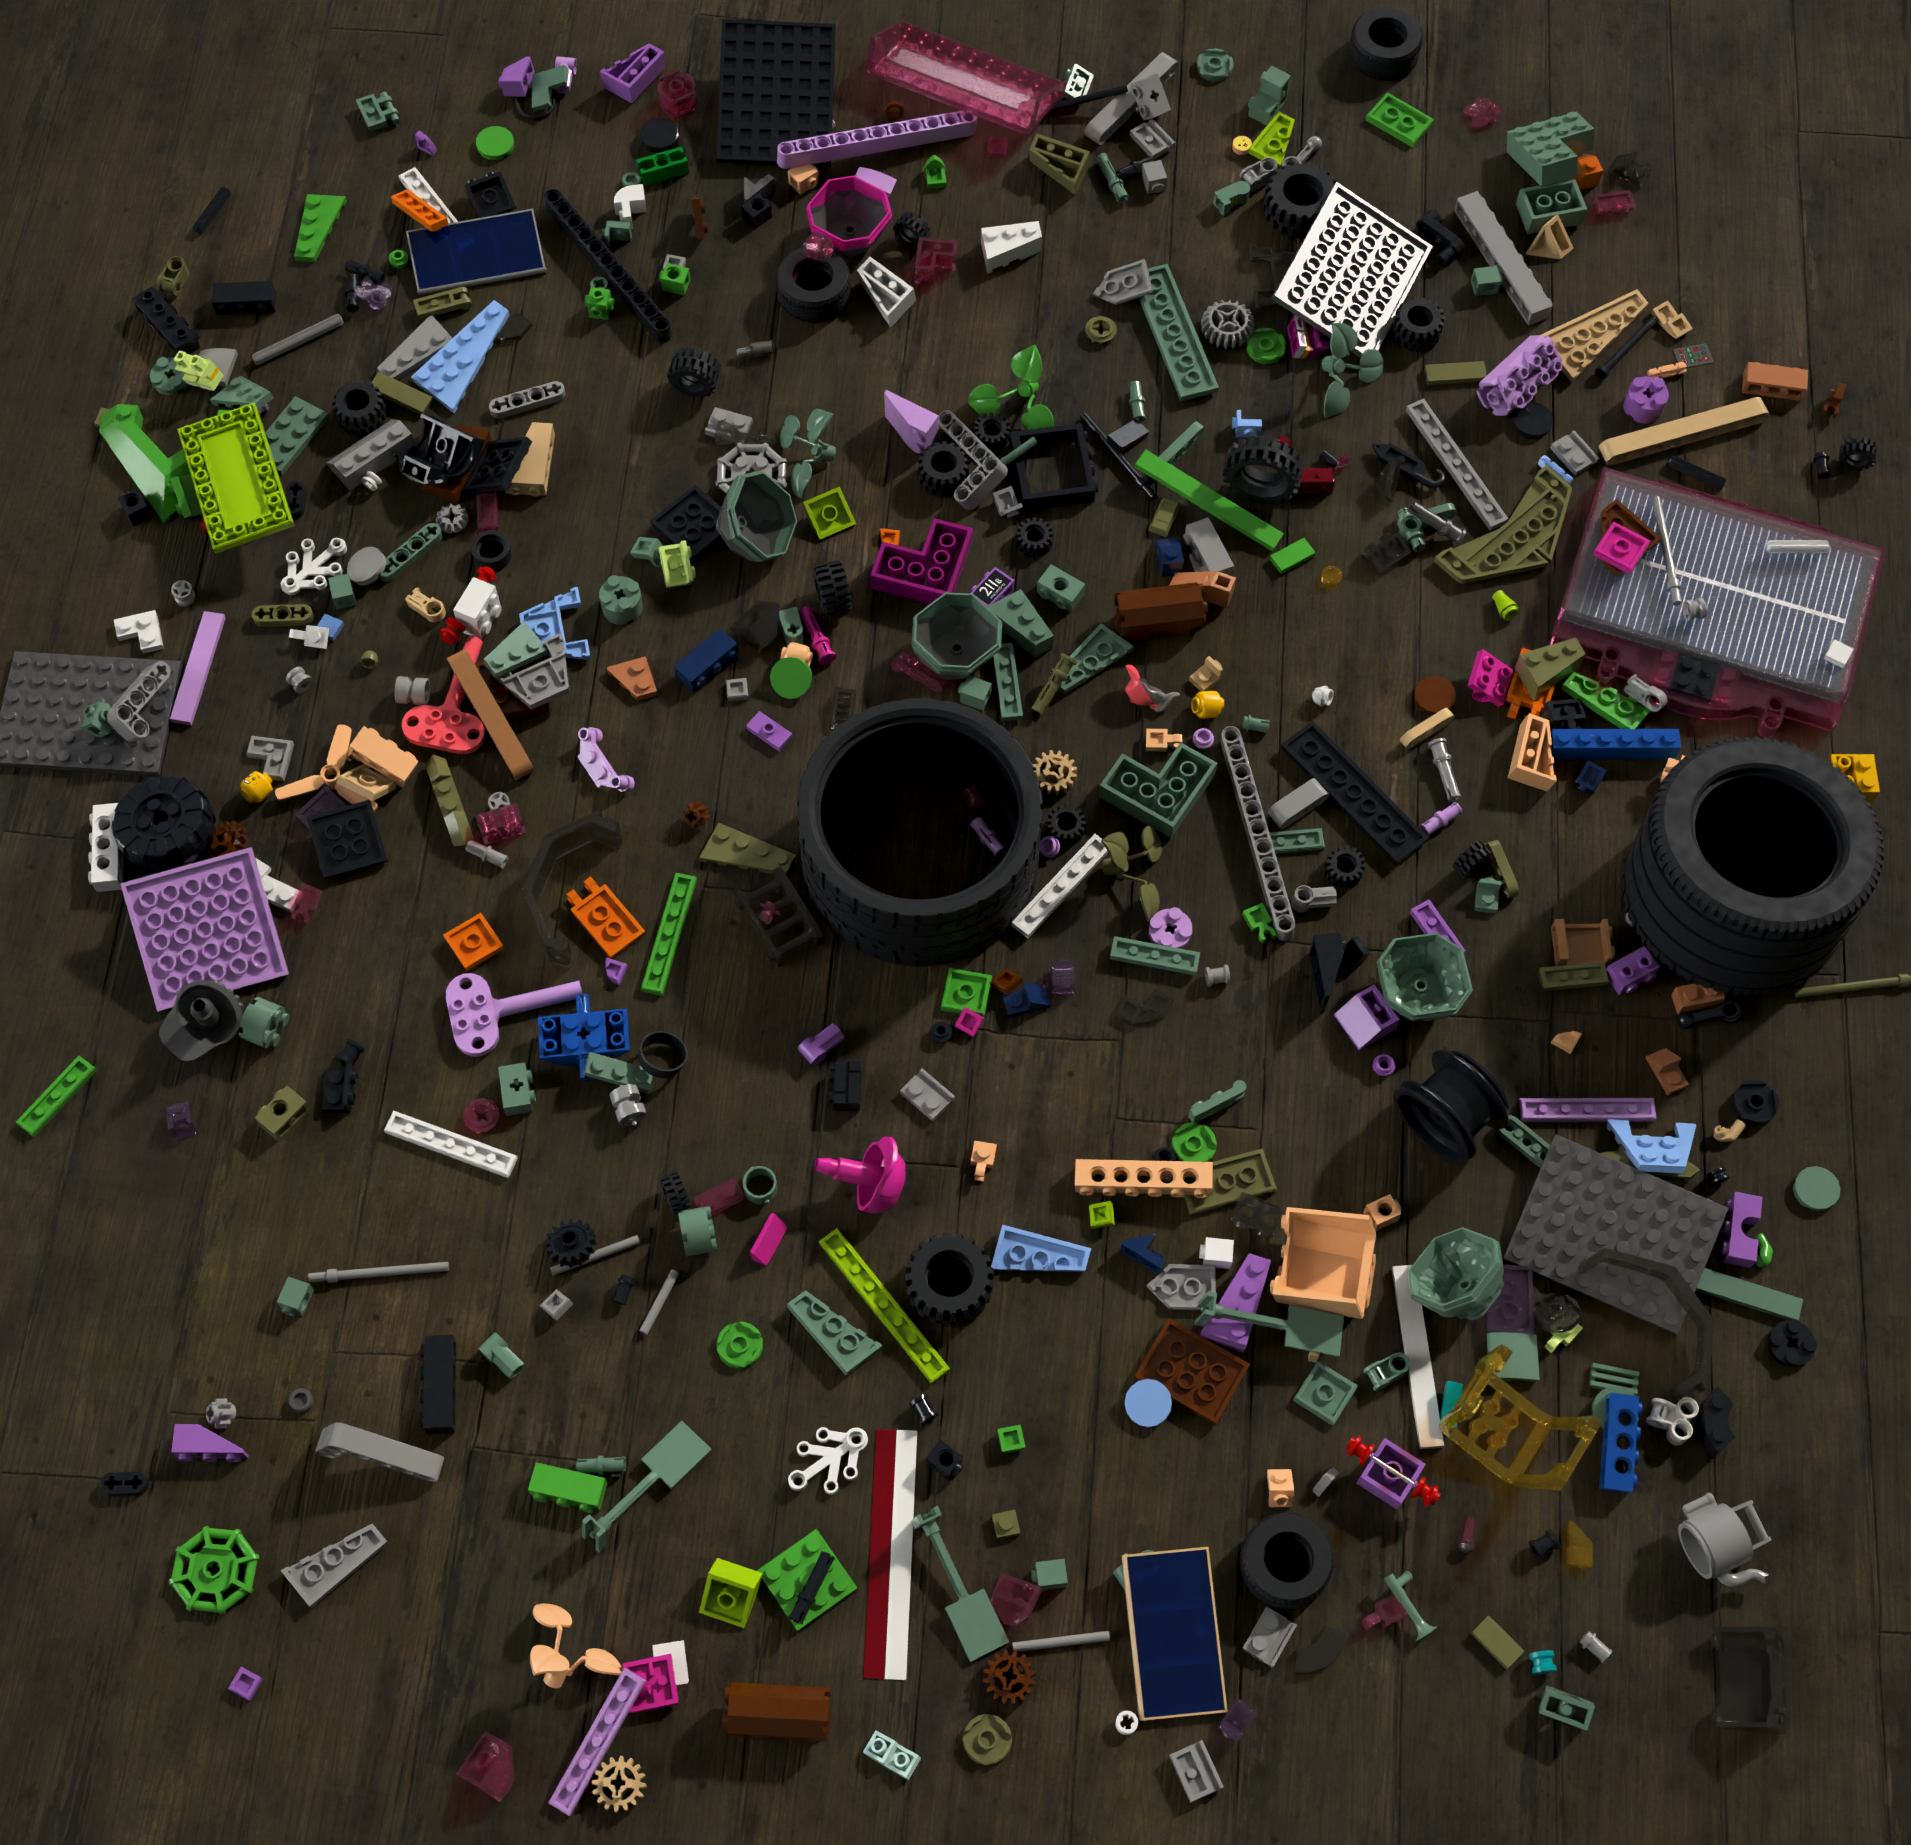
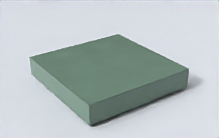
(1325, 1393)

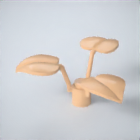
(549, 1661)

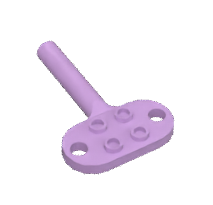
(476, 1013)

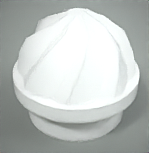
(1322, 696)

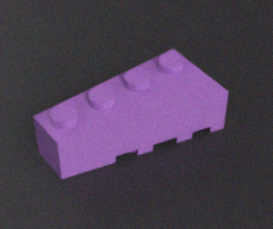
(1241, 1295)

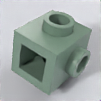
(95, 719)

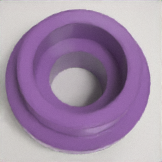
(1386, 1059)

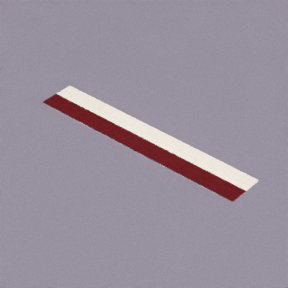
(890, 1555)

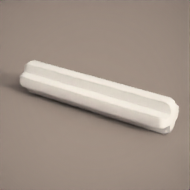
(1797, 546)

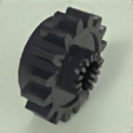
(571, 1243)

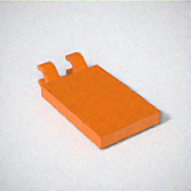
(1519, 696)
(605, 918)

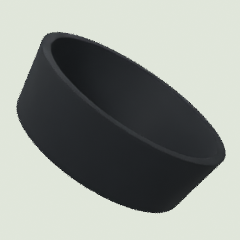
(670, 1040)

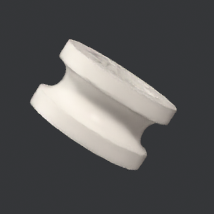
(371, 481)
(1133, 1726)

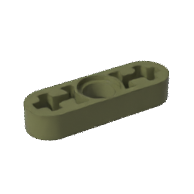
(298, 609)
(1503, 870)

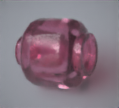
(818, 247)

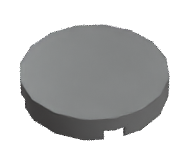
(366, 565)

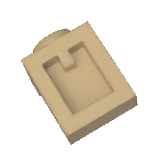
(1207, 675)

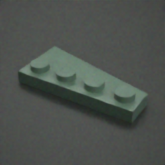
(833, 1333)

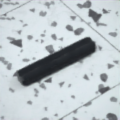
(211, 210)
(1697, 472)

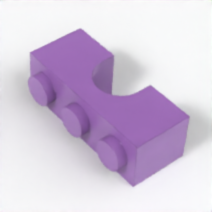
(1737, 1247)

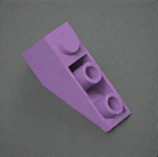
(198, 1442)

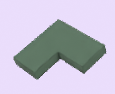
(544, 83)

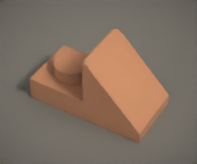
(1666, 1068)

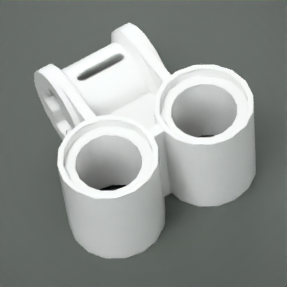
(1669, 1416)

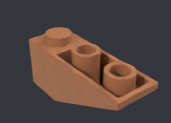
(1217, 585)

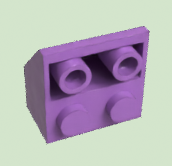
(1367, 1017)

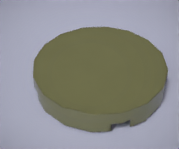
(987, 1739)

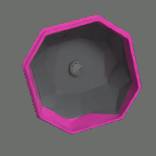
(851, 207)

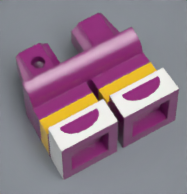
(1305, 339)

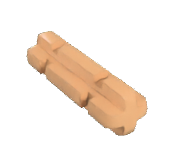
(1668, 370)

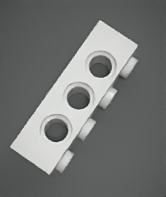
(110, 877)

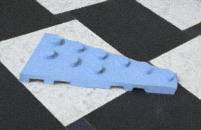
(459, 361)

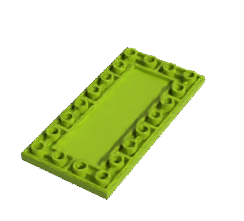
(235, 478)

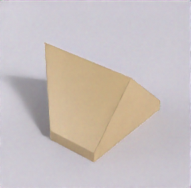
(1551, 241)

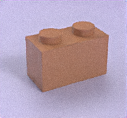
(1696, 998)

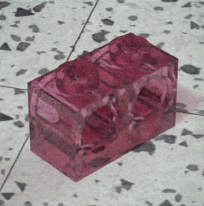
(500, 823)

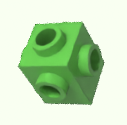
(599, 303)

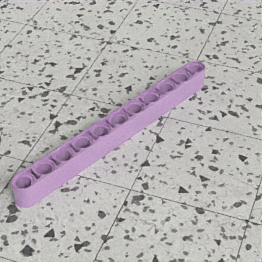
(875, 139)

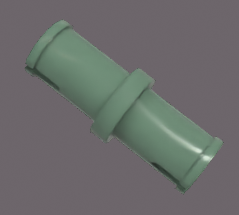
(1137, 401)
(601, 1465)

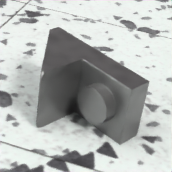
(763, 187)

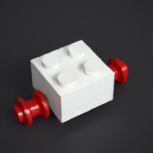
(474, 609)

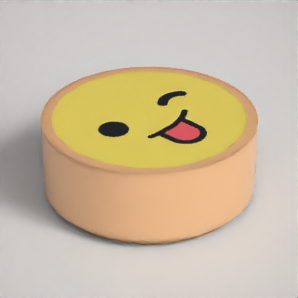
(1241, 145)

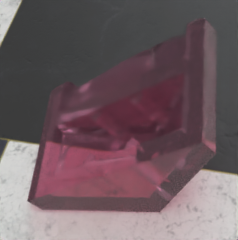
(1014, 1599)

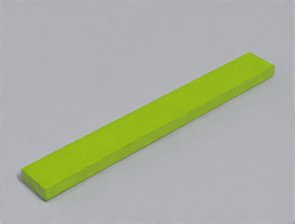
(884, 1306)

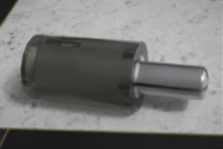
(758, 349)

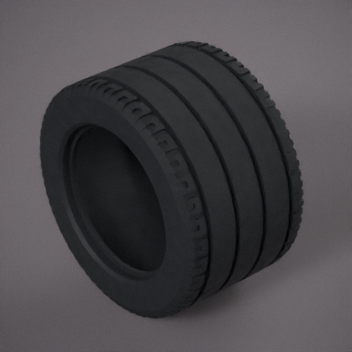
(1787, 806)

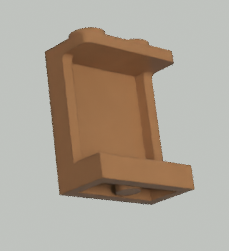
(1582, 943)

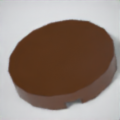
(1434, 694)

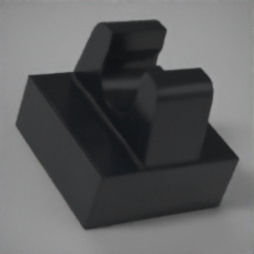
(1356, 951)

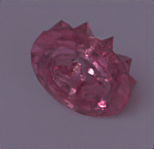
(480, 1106)

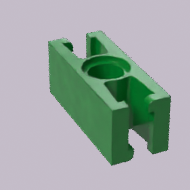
(662, 166)

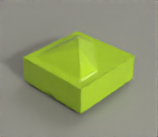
(1101, 1214)

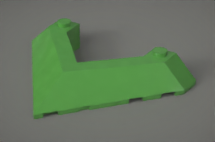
(142, 458)

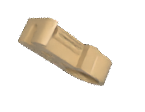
(423, 605)

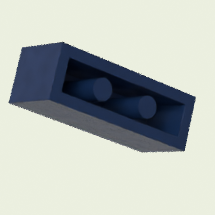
(706, 660)

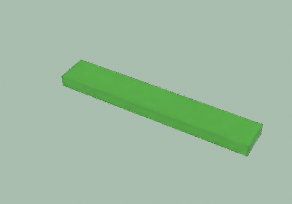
(669, 934)

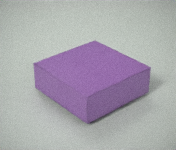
(245, 1683)

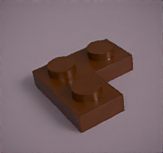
(698, 209)

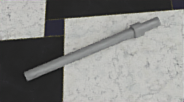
(1673, 583)
(334, 1275)

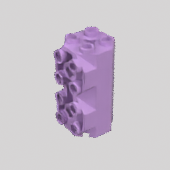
(1519, 375)

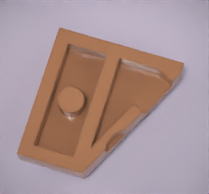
(635, 677)

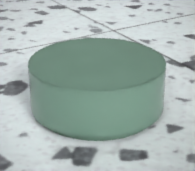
(631, 179)

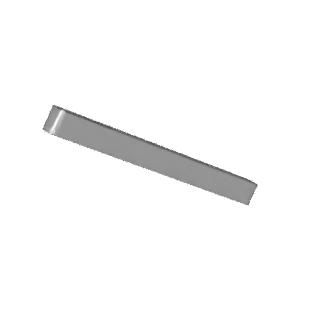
(1257, 841)

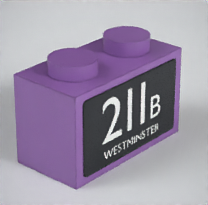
(993, 587)

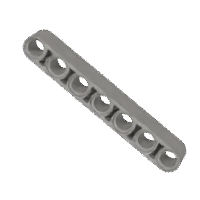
(1124, 104)

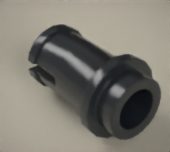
(1821, 460)
(623, 1289)

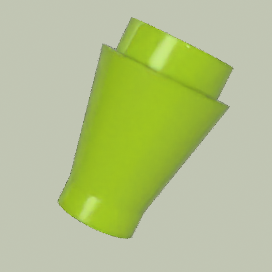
(1506, 607)

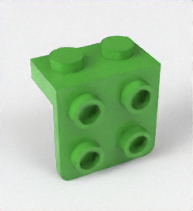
(186, 496)

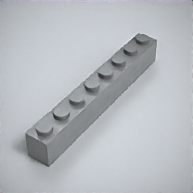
(1501, 252)

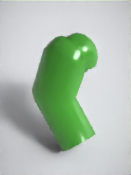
(1765, 1251)

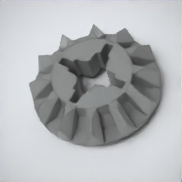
(460, 519)

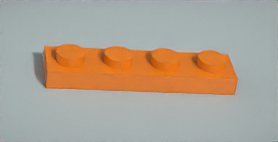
(419, 210)

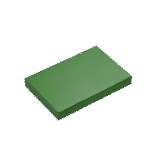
(1399, 119)

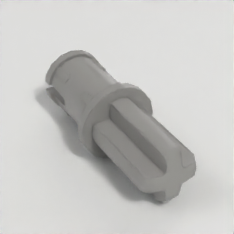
(487, 853)

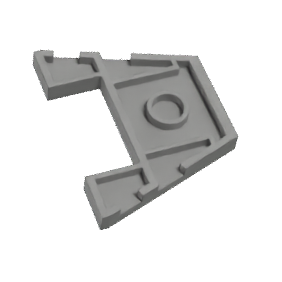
(543, 680)

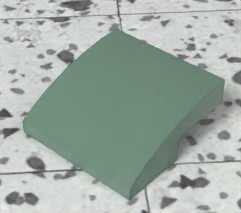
(1523, 1362)

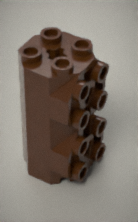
(1156, 609)
(777, 1712)

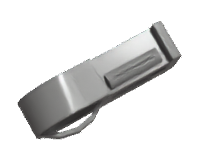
(1642, 693)

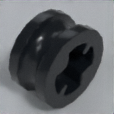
(1718, 1176)

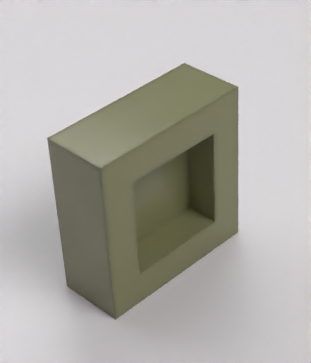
(1006, 1524)

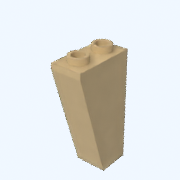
(535, 467)

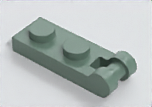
(1217, 1102)

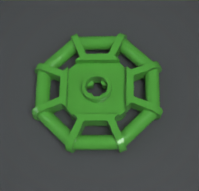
(221, 1581)

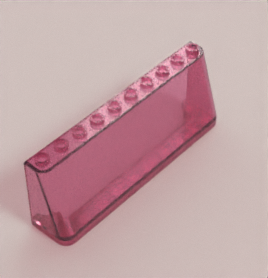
(962, 76)

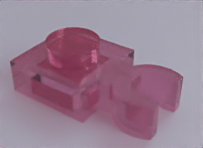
(306, 900)

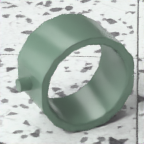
(760, 1170)

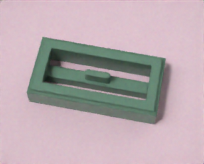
(1613, 1370)

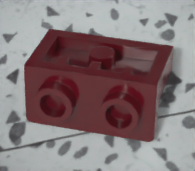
(1316, 481)

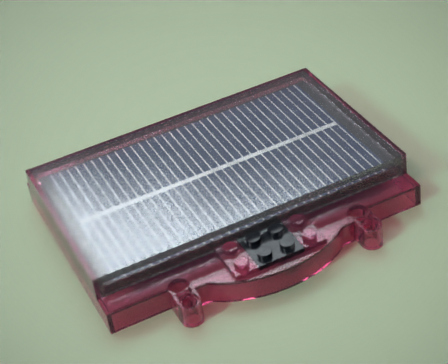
(1764, 617)

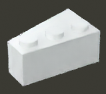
(1009, 243)
(886, 290)

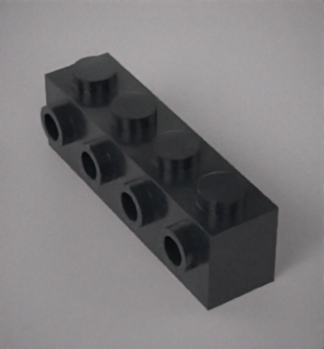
(166, 322)

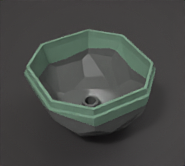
(757, 518)
(954, 623)

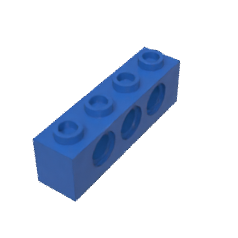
(1609, 1478)

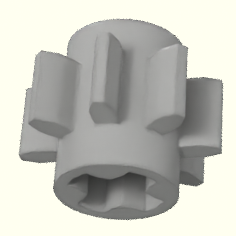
(221, 1413)

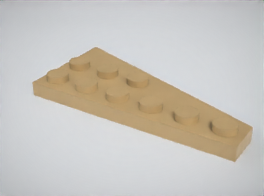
(1590, 334)

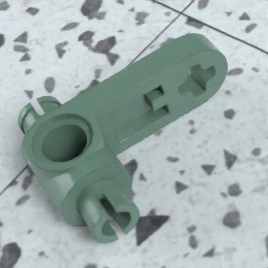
(1415, 536)

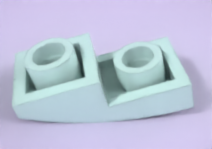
(892, 1755)

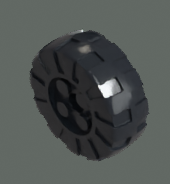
(163, 823)

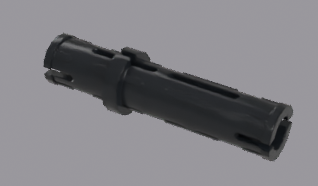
(807, 1596)

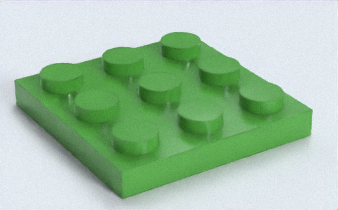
(790, 1570)

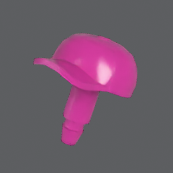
(877, 1177)

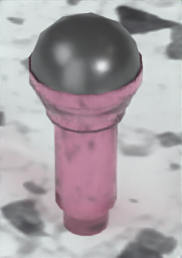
(1467, 1543)

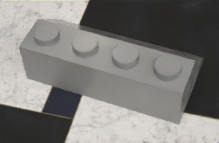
(371, 453)

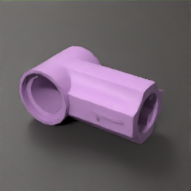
(571, 64)

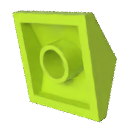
(828, 513)

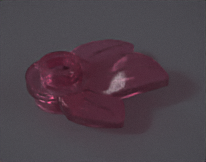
(1482, 112)

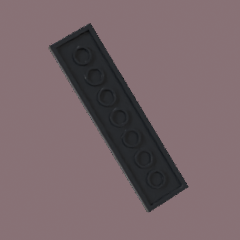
(1355, 793)

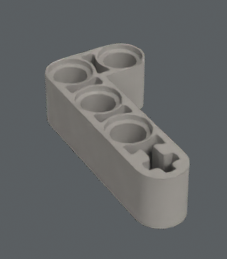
(140, 696)

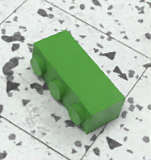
(567, 1487)

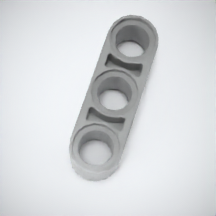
(1297, 803)

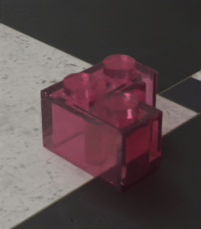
(934, 255)

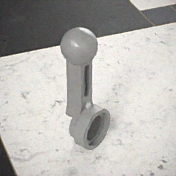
(1313, 144)

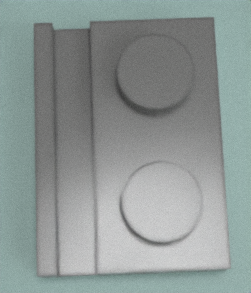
(1152, 139)
(740, 422)
(1574, 453)
(927, 1094)
(1269, 1637)
(1196, 1771)

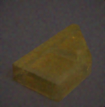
(1578, 1547)

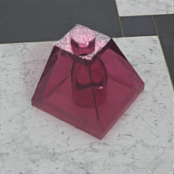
(489, 1767)

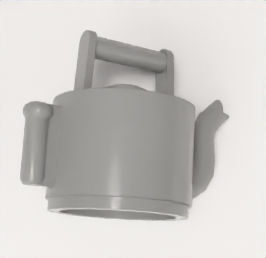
(1719, 1542)

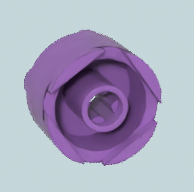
(1646, 399)

